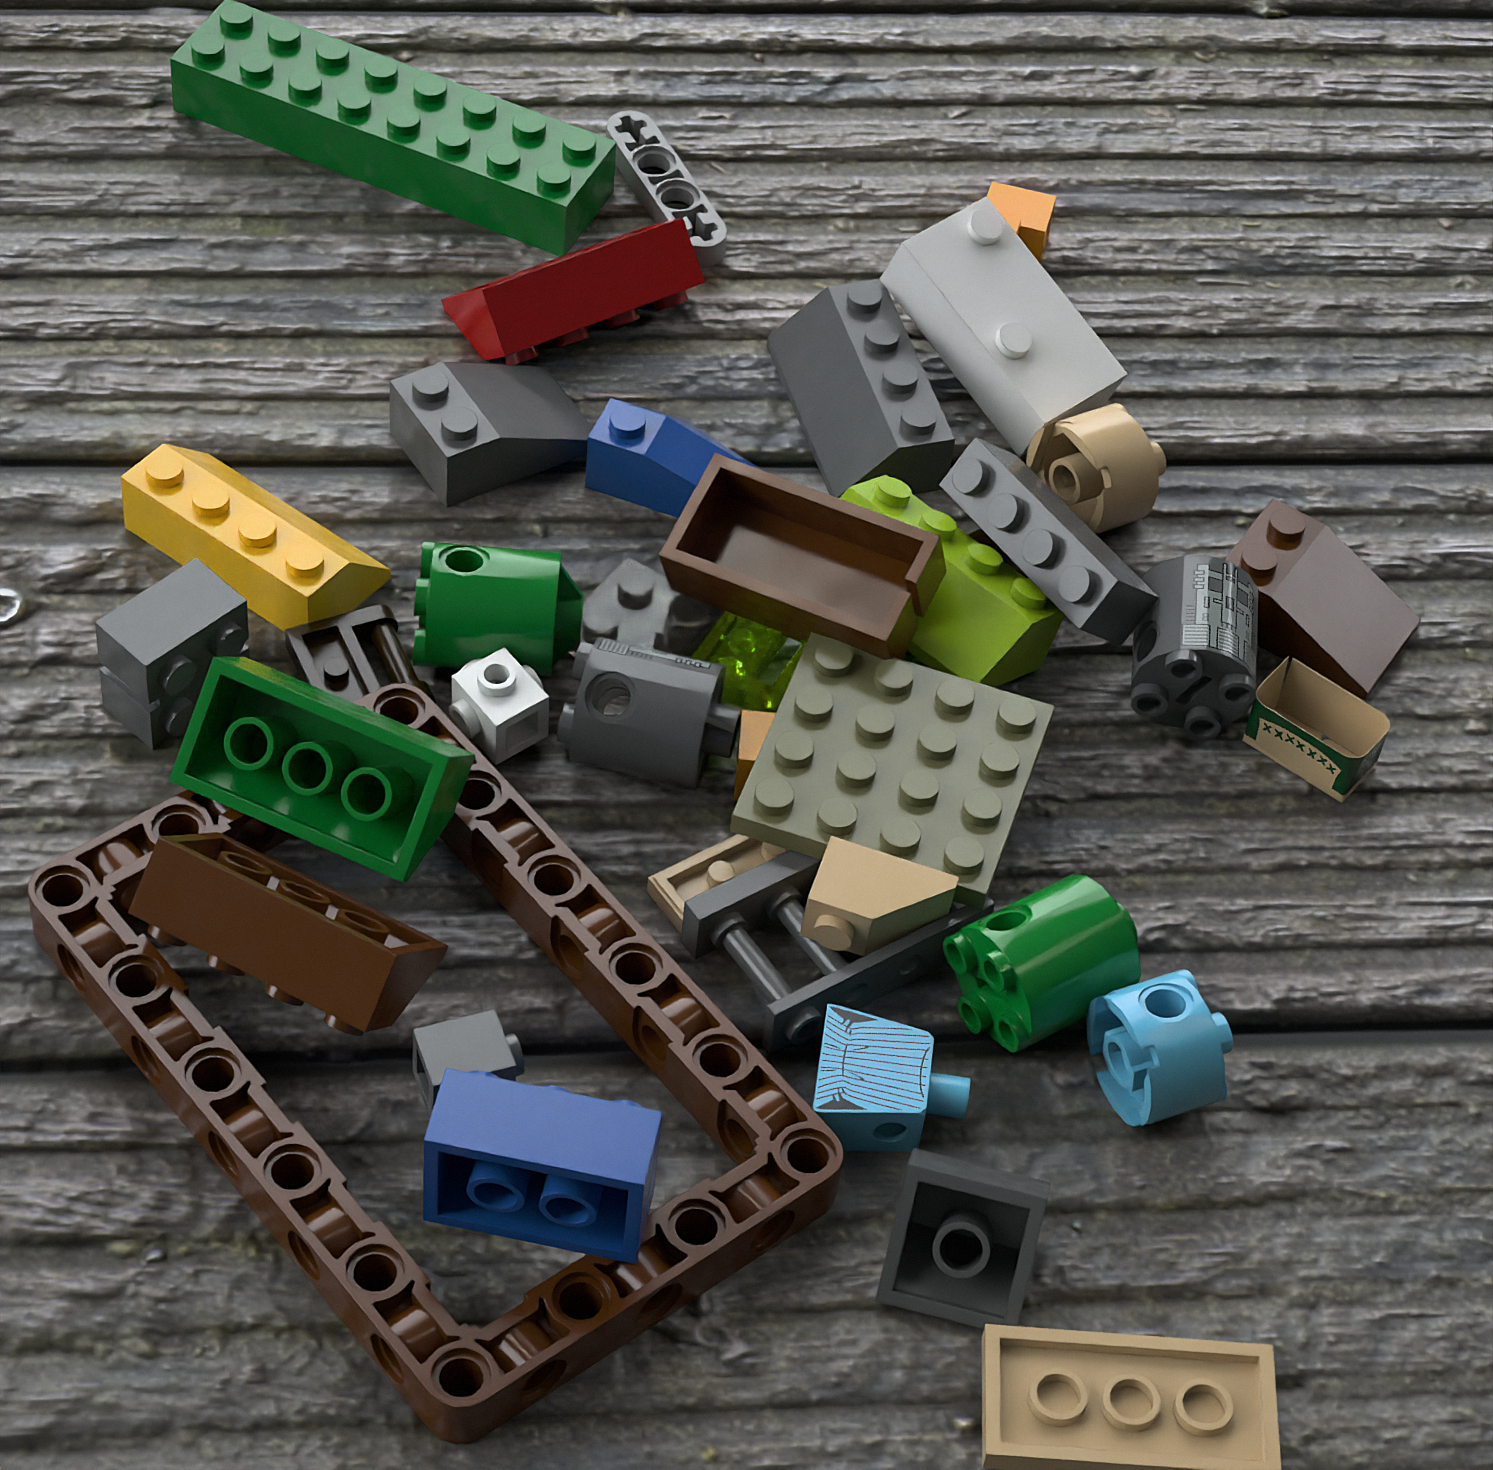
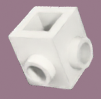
(499, 705)

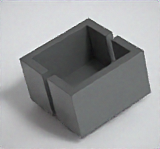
(162, 648)

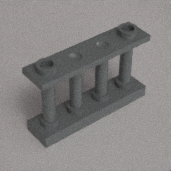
(777, 894)

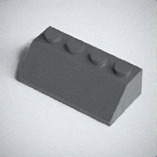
(862, 391)

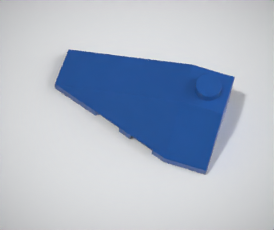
(648, 457)

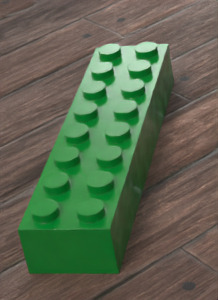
(394, 126)

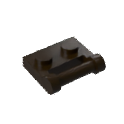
(333, 660)

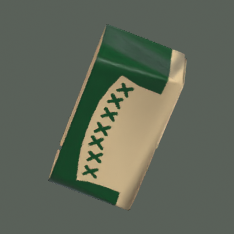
(1293, 725)

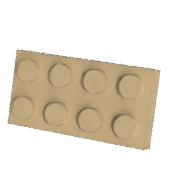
(1125, 1402)

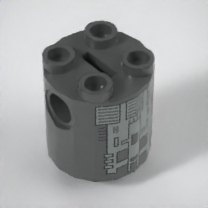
(1196, 645)
(670, 719)

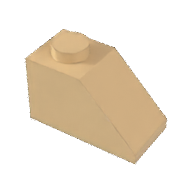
(872, 898)

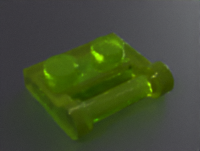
(747, 652)

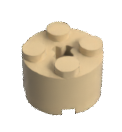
(1099, 466)

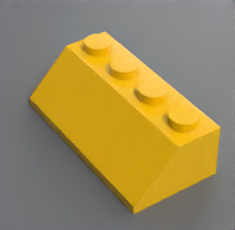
(248, 537)

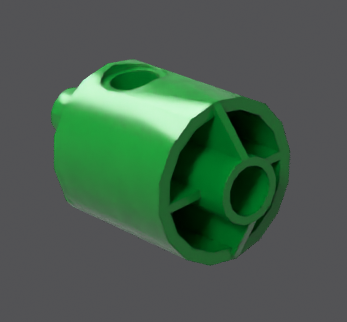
(491, 599)
(1043, 961)

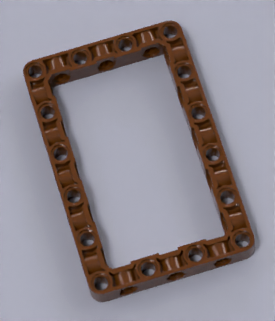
(666, 1019)

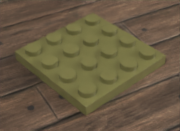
(894, 764)

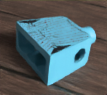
(879, 1082)

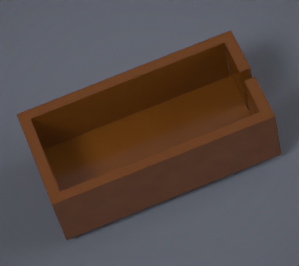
(802, 560)

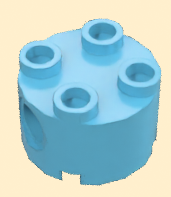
(1159, 1048)

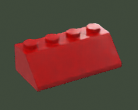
(576, 291)

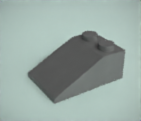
(484, 425)

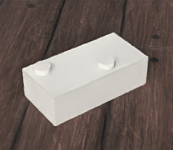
(1001, 323)

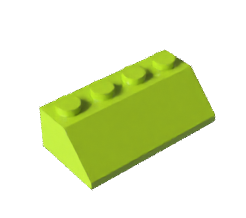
(985, 615)

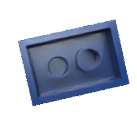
(540, 1164)

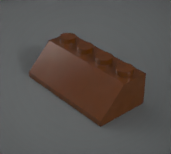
(284, 930)

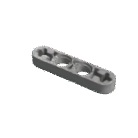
(674, 185)

